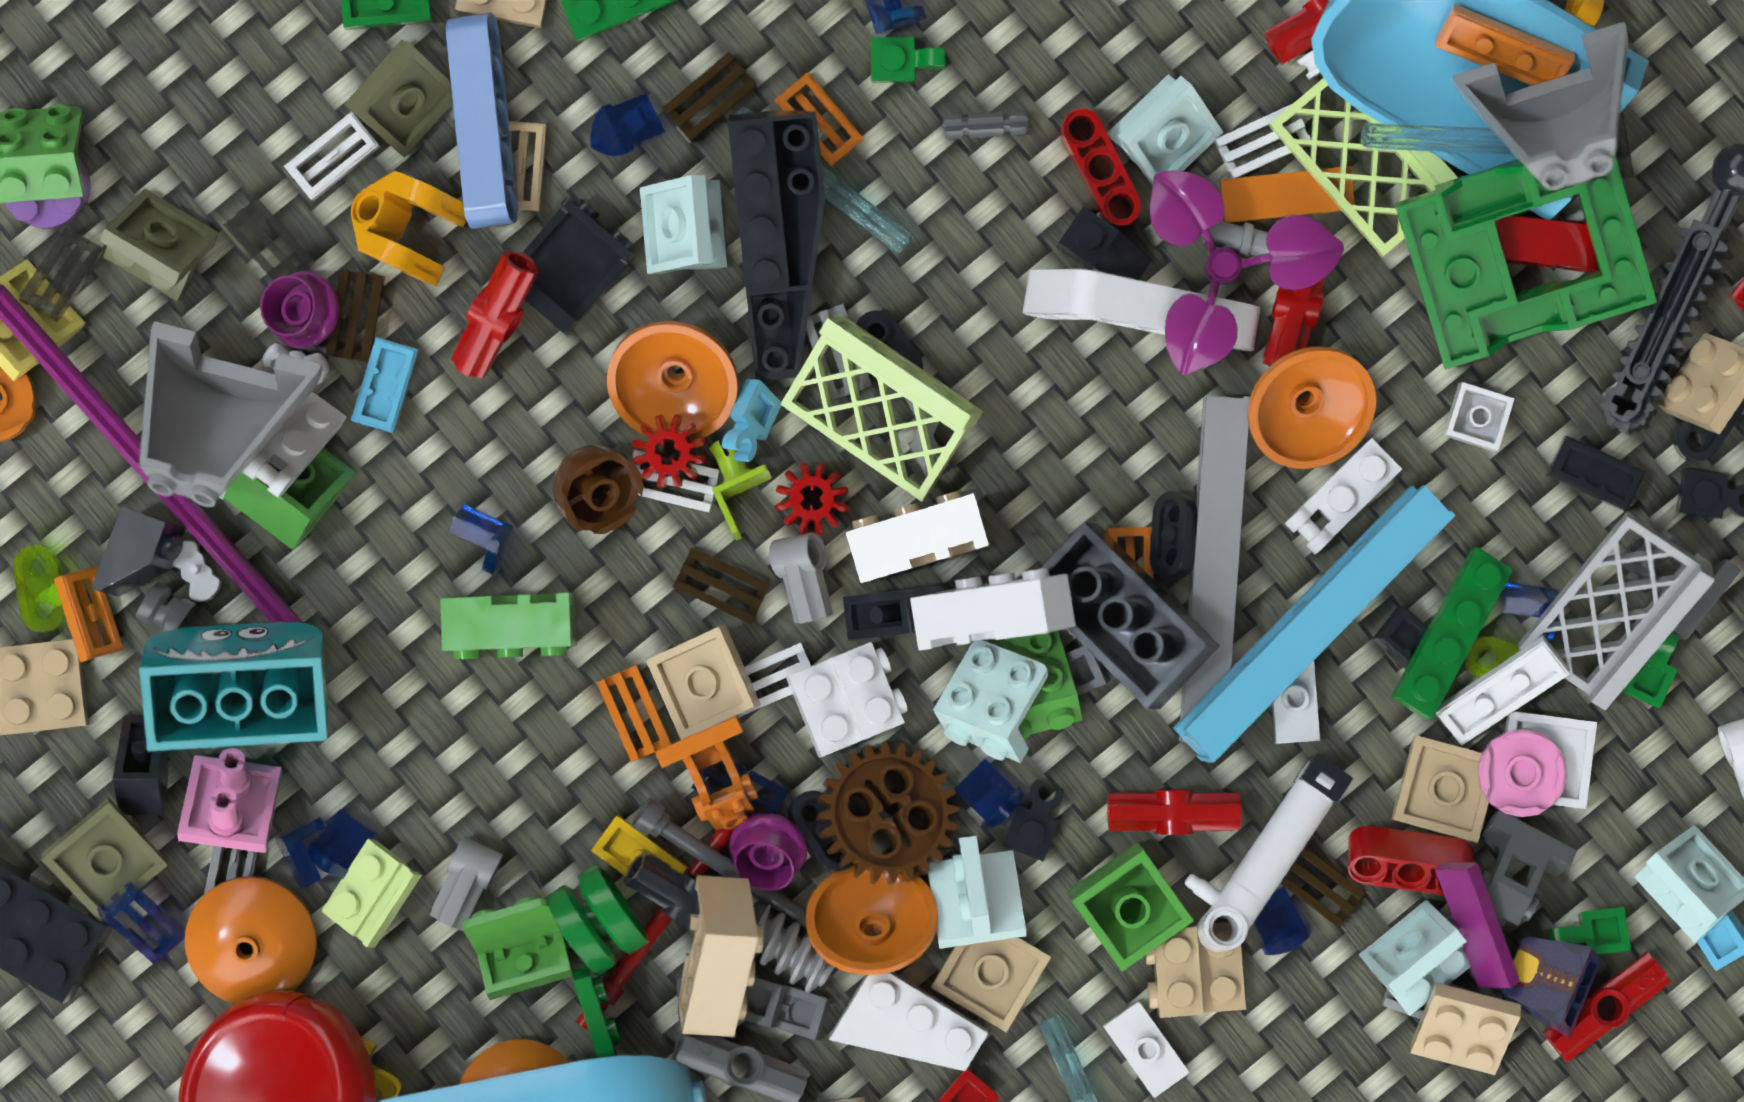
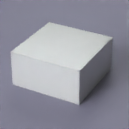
(1478, 417)

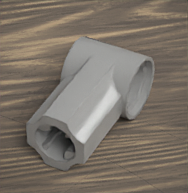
(800, 565)
(469, 874)

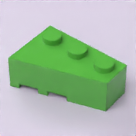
(508, 624)

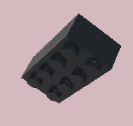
(1129, 618)
(46, 934)

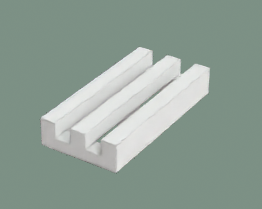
(1297, 125)
(343, 169)
(690, 485)
(803, 664)

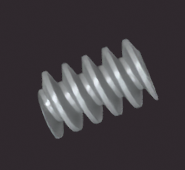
(792, 951)

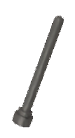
(654, 821)

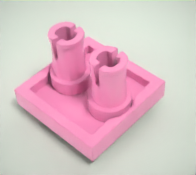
(230, 802)

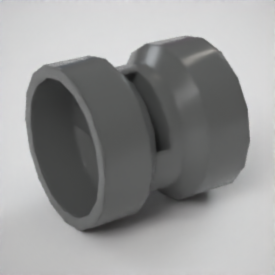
(165, 609)

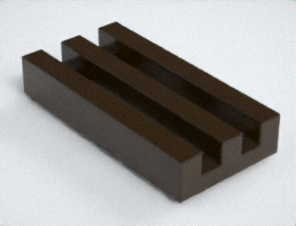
(737, 73)
(373, 314)
(687, 569)
(1347, 906)

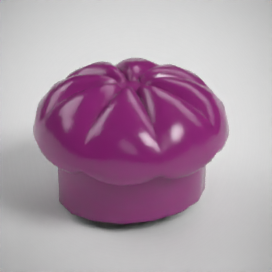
(300, 309)
(768, 850)

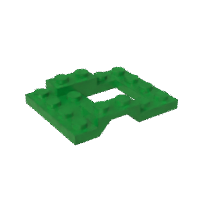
(1466, 273)

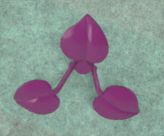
(1185, 208)

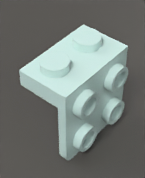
(990, 700)

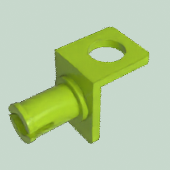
(737, 480)

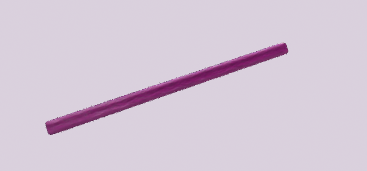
(129, 446)

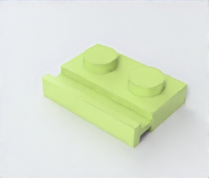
(371, 893)

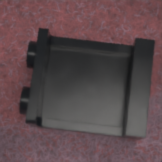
(575, 264)

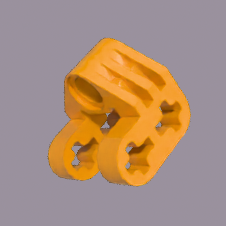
(382, 215)

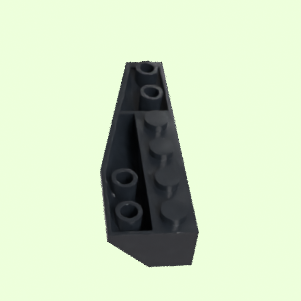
(780, 228)

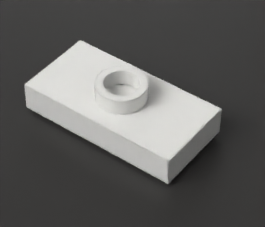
(1297, 710)
(1146, 1049)

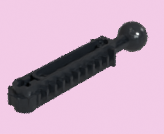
(1677, 301)

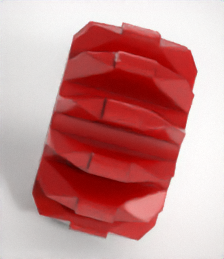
(656, 458)
(826, 498)

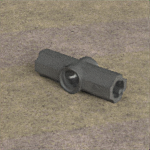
(764, 1075)

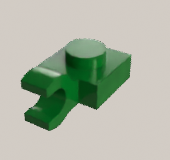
(896, 59)
(1655, 676)
(1600, 929)

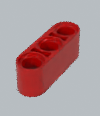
(1100, 147)
(1546, 243)
(1402, 857)

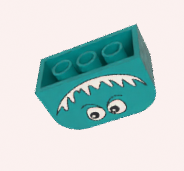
(234, 686)

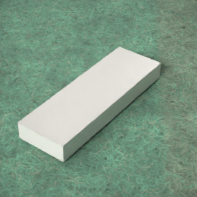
(1502, 690)

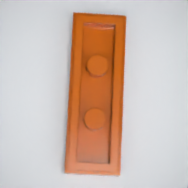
(1511, 50)
(1279, 196)

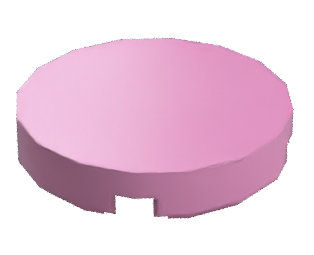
(1521, 773)

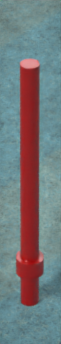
(653, 929)

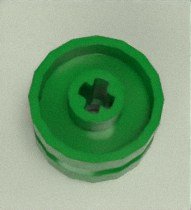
(591, 923)

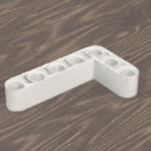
(1120, 302)

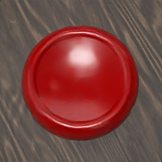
(279, 1051)

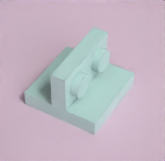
(1166, 128)
(683, 225)
(1692, 882)
(976, 896)
(1416, 955)

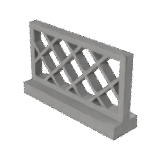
(1651, 624)

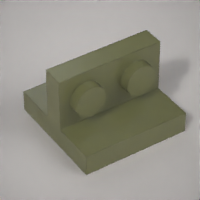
(402, 98)
(158, 243)
(103, 856)

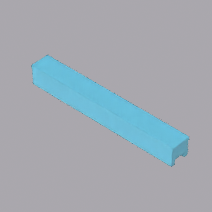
(1313, 623)

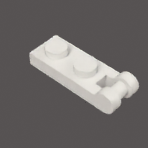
(295, 444)
(1344, 494)

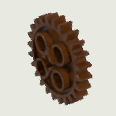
(854, 834)

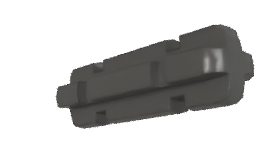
(985, 124)

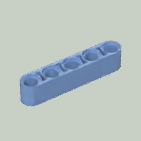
(481, 120)

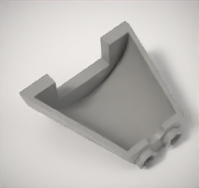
(1561, 126)
(211, 415)

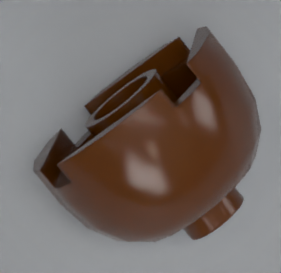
(597, 488)

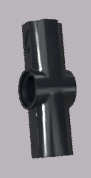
(664, 886)

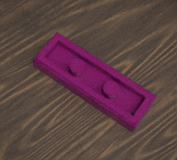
(1477, 924)

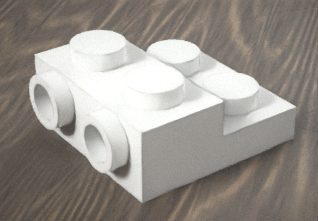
(847, 698)

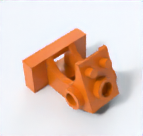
(725, 807)

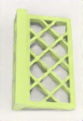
(1424, 165)
(900, 375)

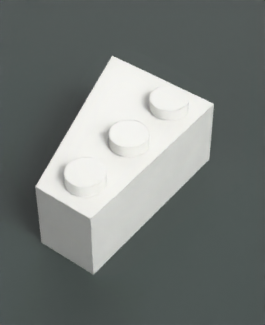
(993, 609)
(908, 1022)

